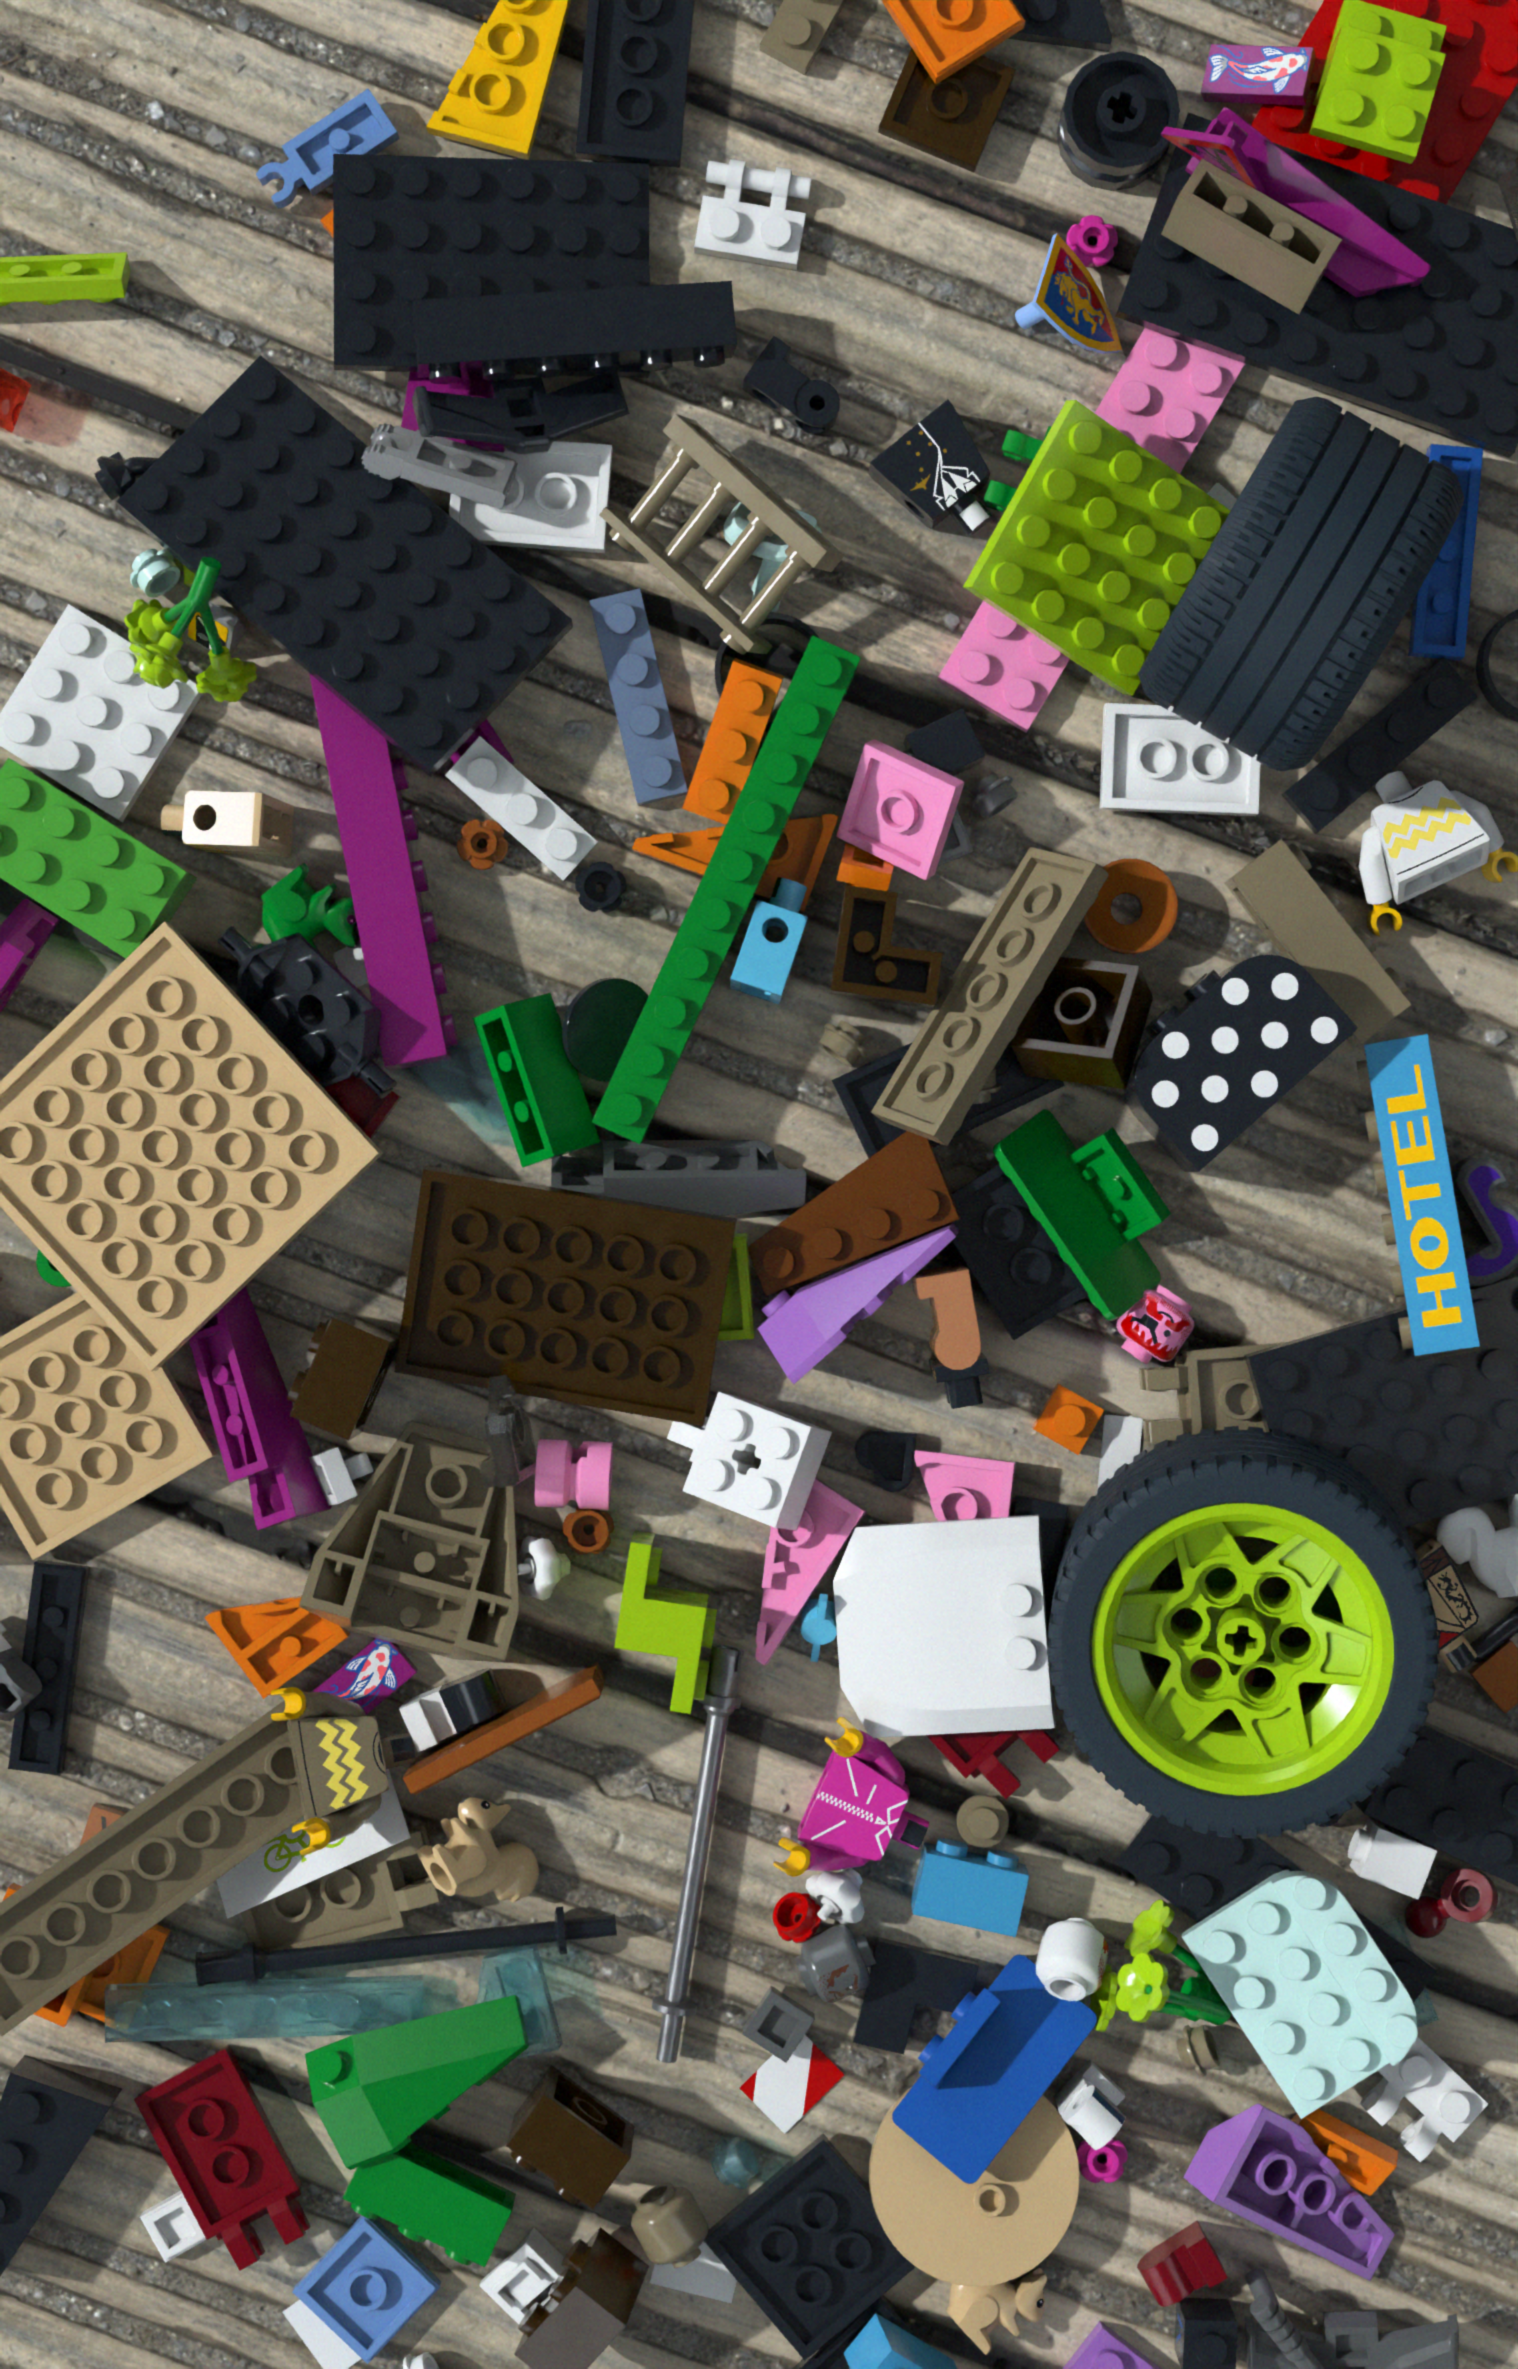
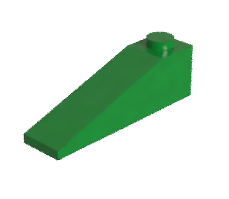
(400, 2076)

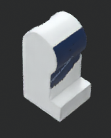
(1090, 2105)

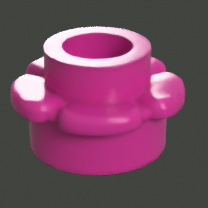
(1092, 227)
(1107, 2171)

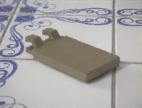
(1211, 1392)
(346, 1903)

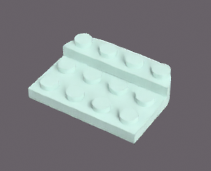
(1306, 1985)

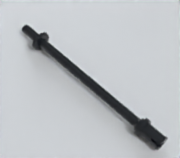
(254, 1962)

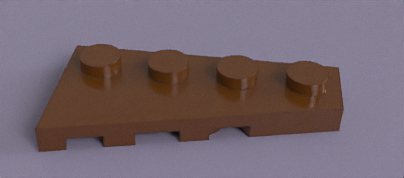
(866, 1211)

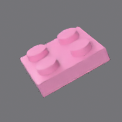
(900, 809)

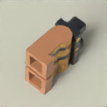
(954, 1334)

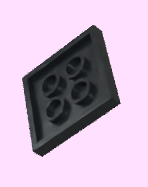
(809, 2247)

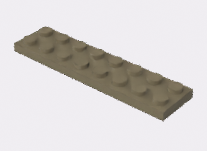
(145, 1866)

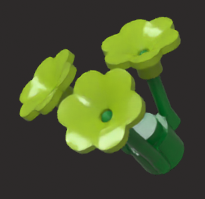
(1144, 1981)

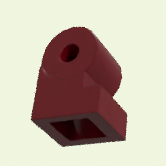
(1181, 2266)

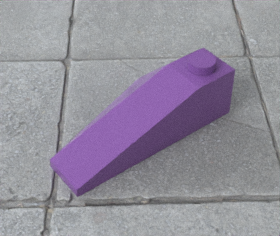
(822, 1313)
(1285, 2183)

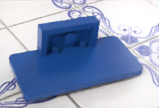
(991, 2068)

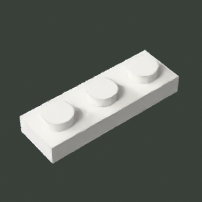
(521, 808)

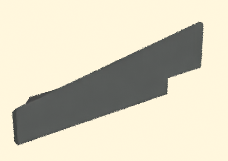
(687, 1175)

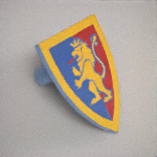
(1071, 302)

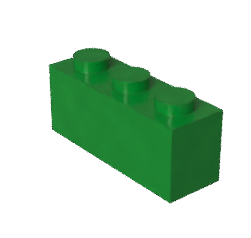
(535, 1079)
(433, 2202)

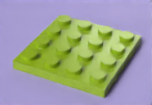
(1096, 547)

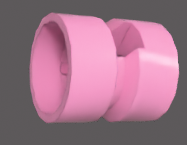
(573, 1474)

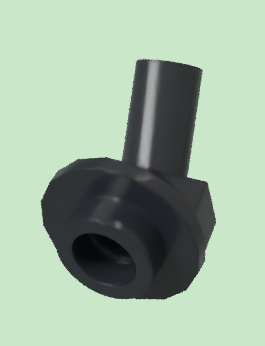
(119, 474)

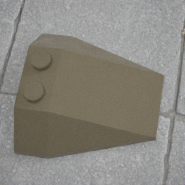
(424, 1552)

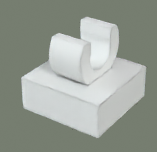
(337, 1474)

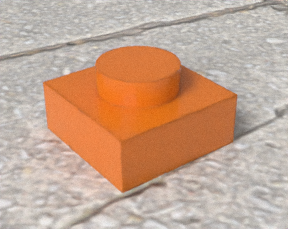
(864, 869)
(1067, 1419)

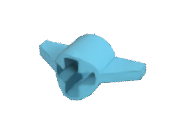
(818, 1623)

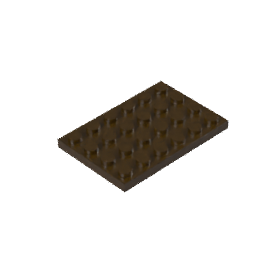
(565, 1294)

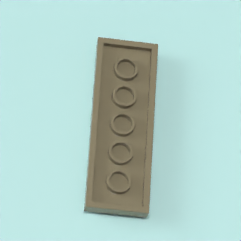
(989, 994)

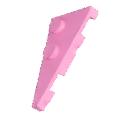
(966, 1485)
(800, 1561)

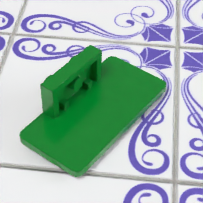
(1089, 1205)

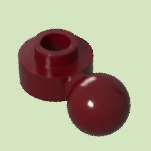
(1429, 1916)

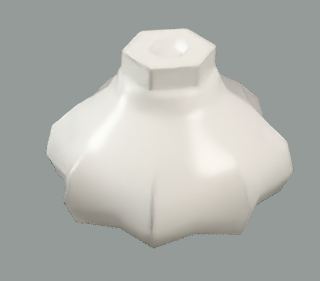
(540, 1567)
(837, 1895)

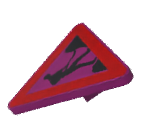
(1218, 146)

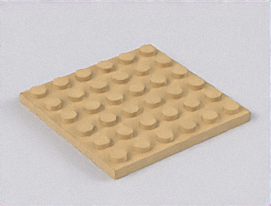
(167, 1146)

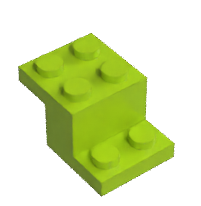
(1378, 80)
(665, 1621)

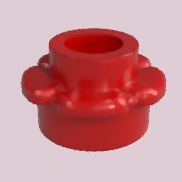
(796, 1917)

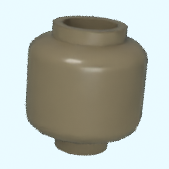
(669, 2225)

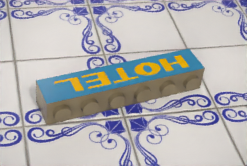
(1420, 1198)

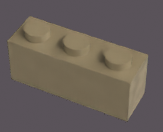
(1250, 236)

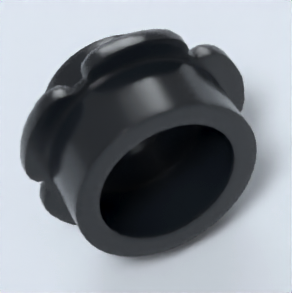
(600, 873)

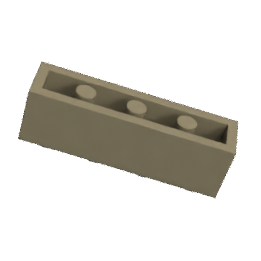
(1308, 929)

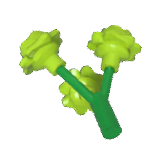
(158, 638)

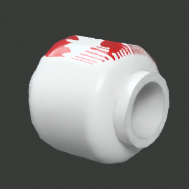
(1072, 1959)

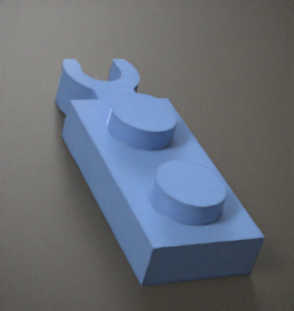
(351, 129)

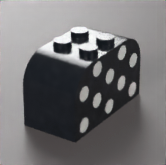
(1230, 1054)

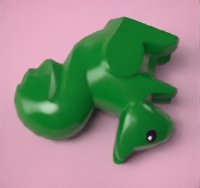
(296, 907)

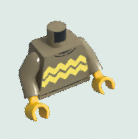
(338, 1762)

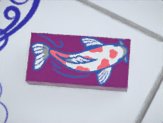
(1258, 74)
(370, 1675)

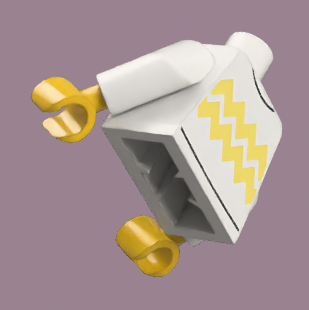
(1423, 842)

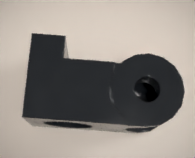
(791, 394)

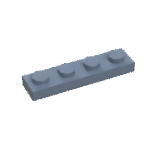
(638, 697)

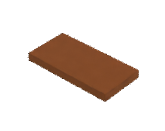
(505, 1729)

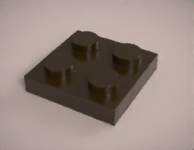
(951, 116)

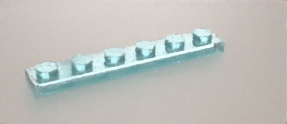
(262, 2010)

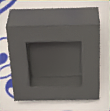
(778, 2024)

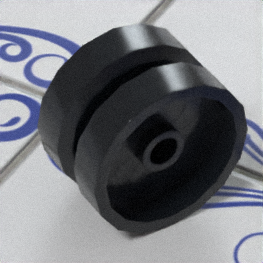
(1124, 90)

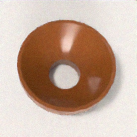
(1157, 905)

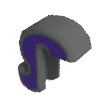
(1492, 1218)

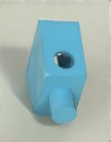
(765, 965)

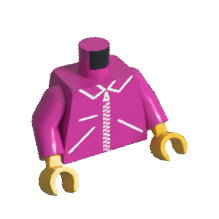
(854, 1808)

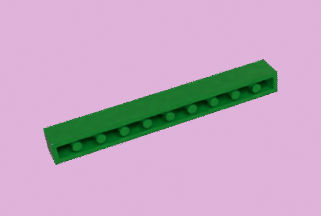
(726, 889)

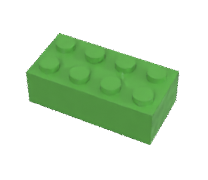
(83, 863)

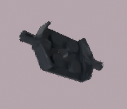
(278, 988)

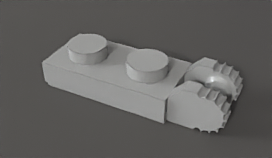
(440, 464)

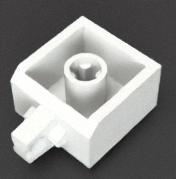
(726, 1453)

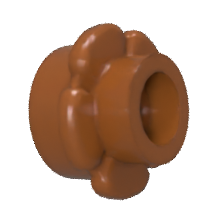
(496, 844)
(580, 1541)

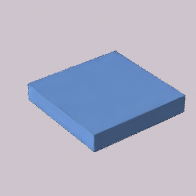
(367, 2287)

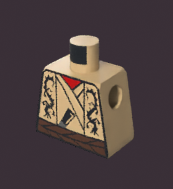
(1451, 1605)

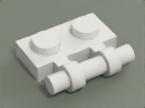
(750, 230)

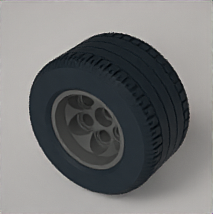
(1303, 585)

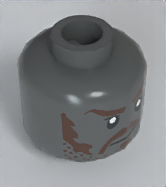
(835, 1963)

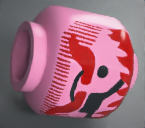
(1156, 1325)

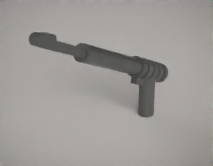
(1276, 2324)

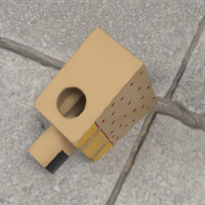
(232, 823)

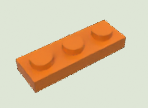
(733, 740)

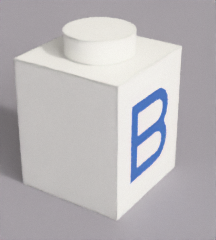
(1391, 1858)

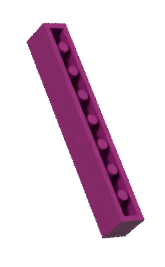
(386, 886)

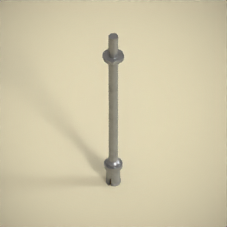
(719, 1703)

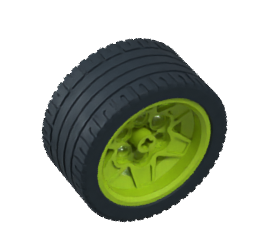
(1283, 1757)

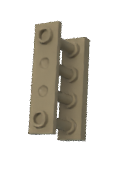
(767, 517)

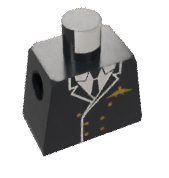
(936, 471)

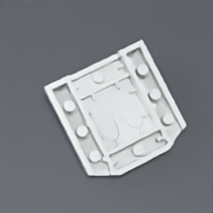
(945, 1627)

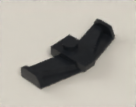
(521, 412)

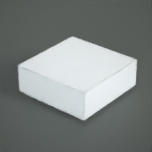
(172, 2226)

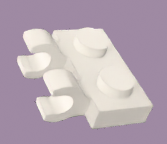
(1434, 2089)

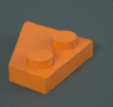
(274, 1639)

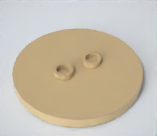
(983, 2228)

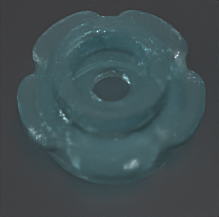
(734, 2162)

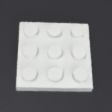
(91, 717)

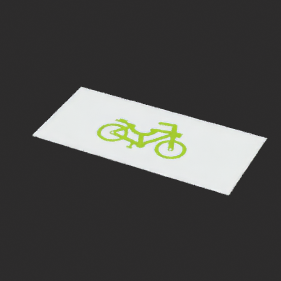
(281, 1867)

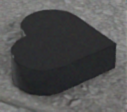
(889, 1456)

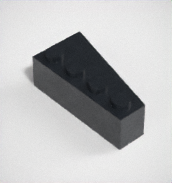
(43, 2130)

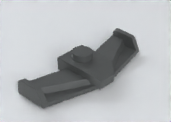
(1354, 2343)

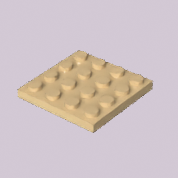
(84, 1426)

